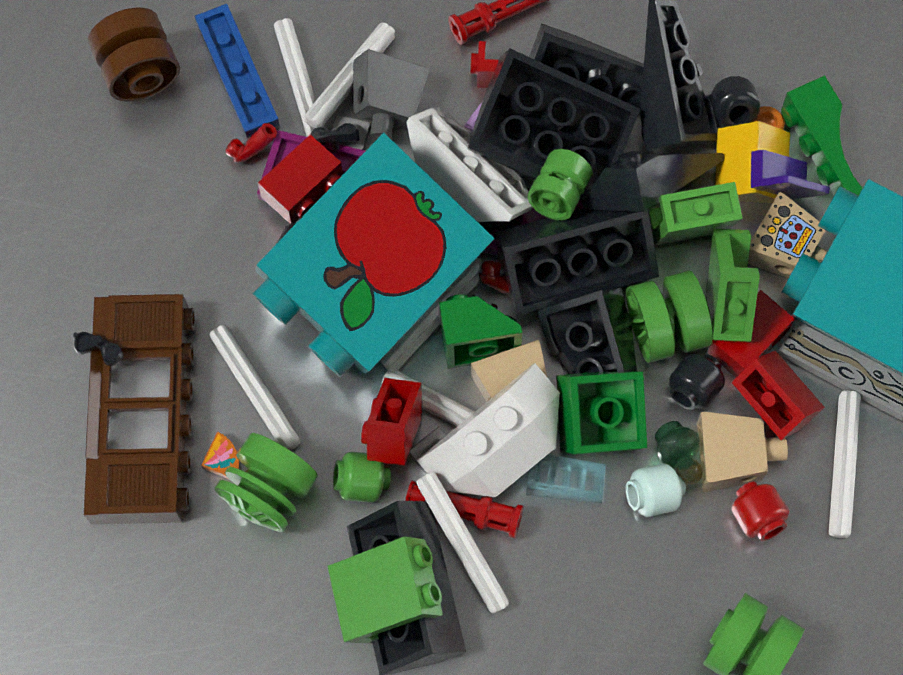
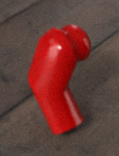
(255, 144)
(491, 276)

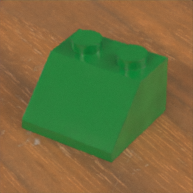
(475, 330)
(601, 412)

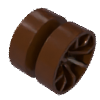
(133, 54)

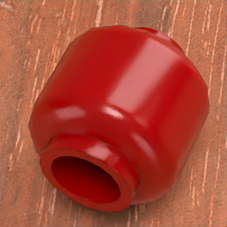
(760, 511)

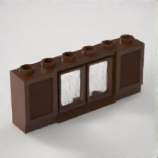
(139, 411)

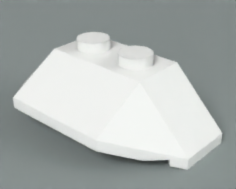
(475, 182)
(499, 438)

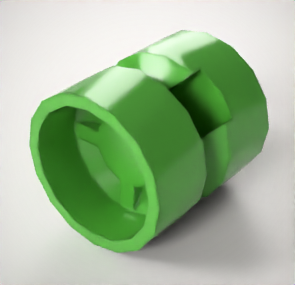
(560, 184)

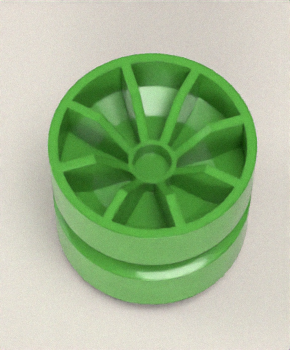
(676, 314)
(744, 641)

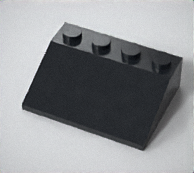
(539, 110)

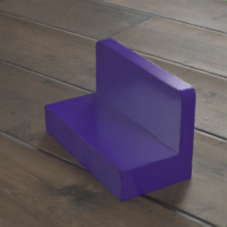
(783, 174)

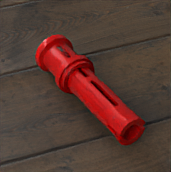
(484, 17)
(482, 511)

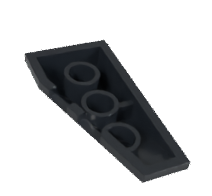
(590, 63)
(672, 99)
(639, 180)
(591, 333)

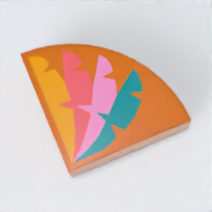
(220, 456)

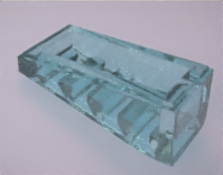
(549, 490)

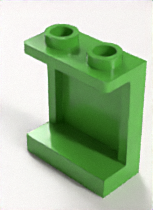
(695, 213)
(731, 285)
(384, 589)

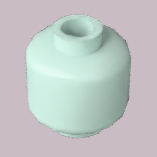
(655, 490)

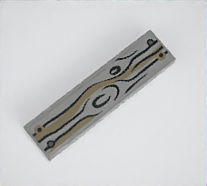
(844, 368)

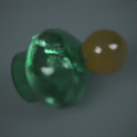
(677, 449)

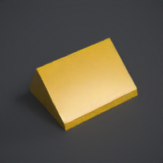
(736, 145)

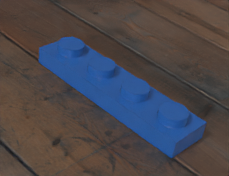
(236, 69)

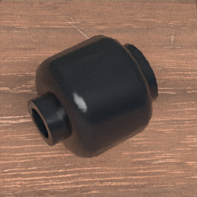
(735, 101)
(696, 381)

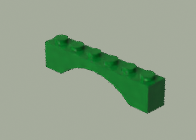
(815, 116)

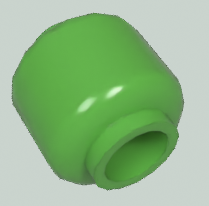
(359, 478)

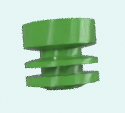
(269, 476)

